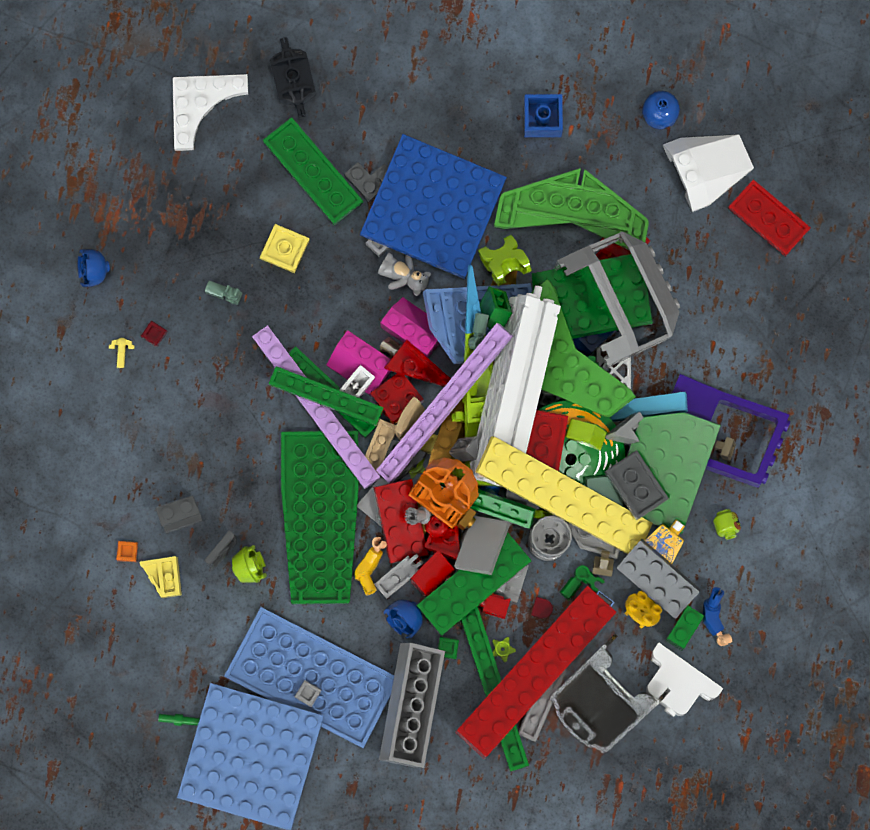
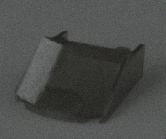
(598, 706)

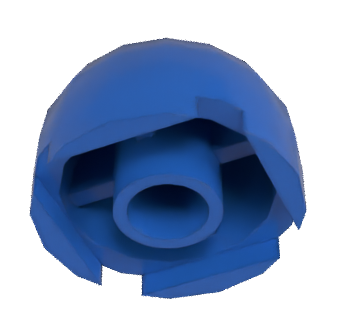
(661, 109)
(92, 267)
(404, 617)

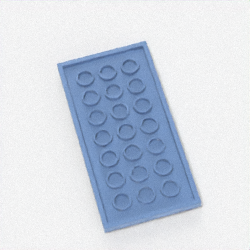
(282, 655)

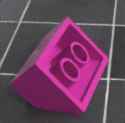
(410, 323)
(352, 353)

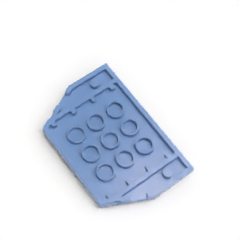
(448, 315)

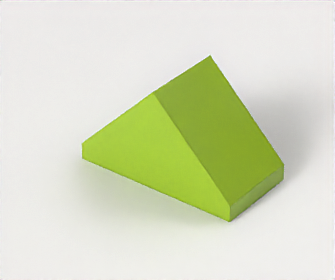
(586, 434)

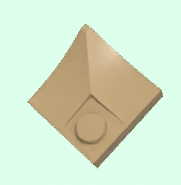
(409, 417)

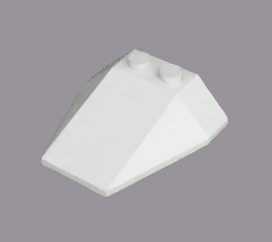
(708, 166)

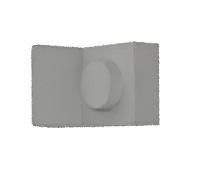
(624, 430)

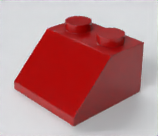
(432, 574)

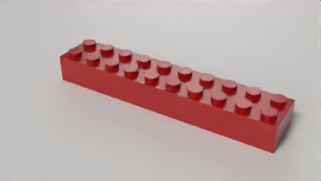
(535, 672)

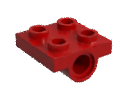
(395, 396)

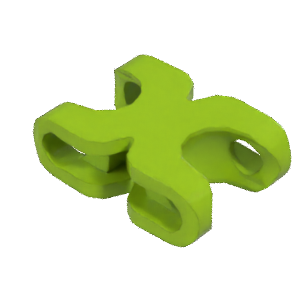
(504, 260)

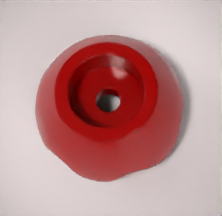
(434, 531)

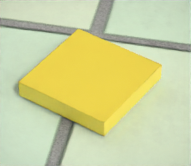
(284, 248)

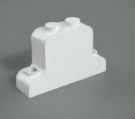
(683, 681)

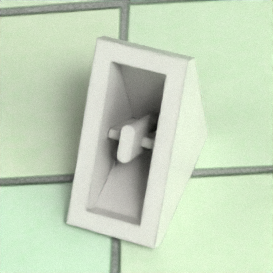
(358, 382)

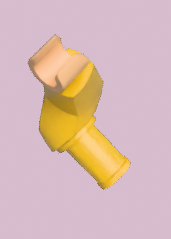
(368, 565)

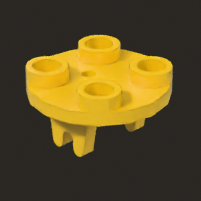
(643, 609)

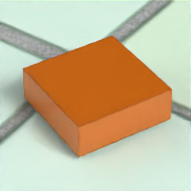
(127, 551)

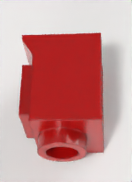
(496, 606)

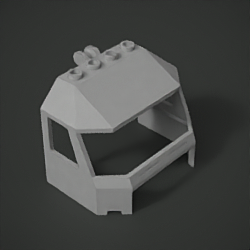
(626, 345)

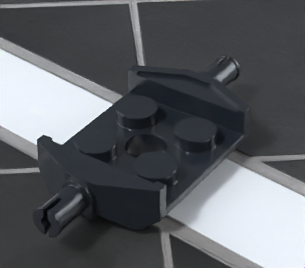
(296, 90)

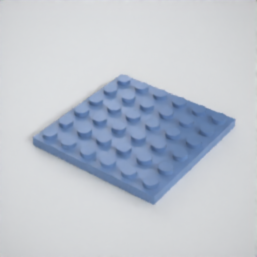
(250, 756)

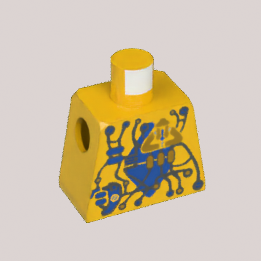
(667, 540)

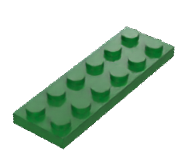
(313, 171)
(469, 589)

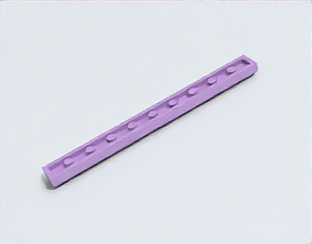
(444, 403)
(321, 415)

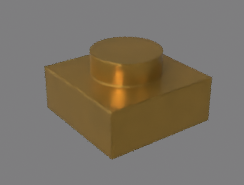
(467, 520)

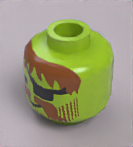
(727, 524)

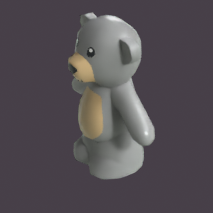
(404, 274)

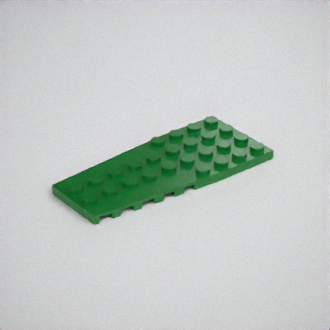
(318, 518)

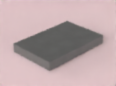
(636, 485)

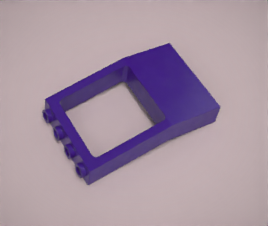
(702, 403)

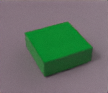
(450, 647)

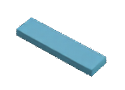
(653, 406)

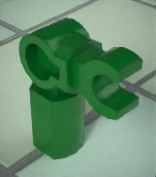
(582, 574)

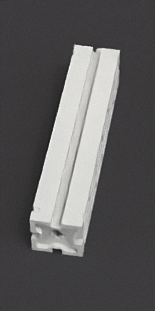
(518, 375)

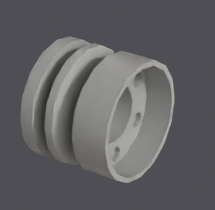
(549, 527)

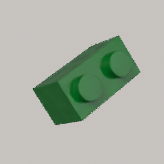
(497, 306)
(684, 628)

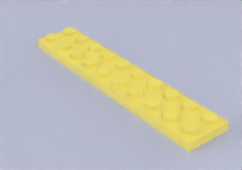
(561, 496)

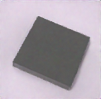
(221, 550)

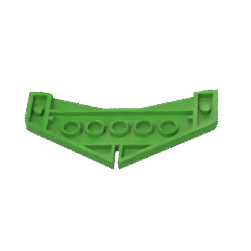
(564, 201)
(577, 377)

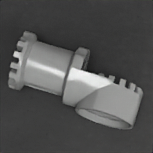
(418, 515)

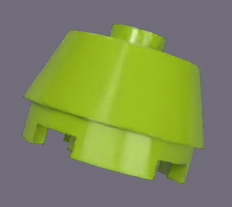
(248, 565)

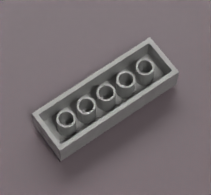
(412, 705)

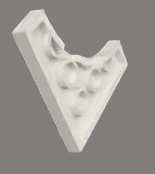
(196, 98)

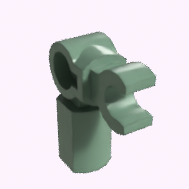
(230, 294)
(479, 330)

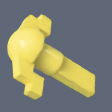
(121, 342)

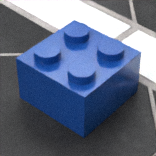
(543, 115)

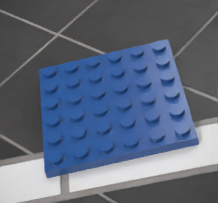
(433, 206)

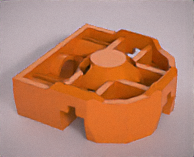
(455, 496)

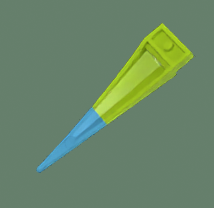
(476, 396)

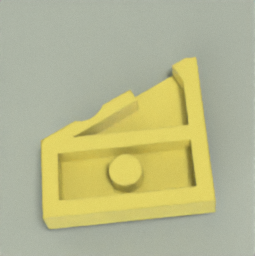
(164, 575)

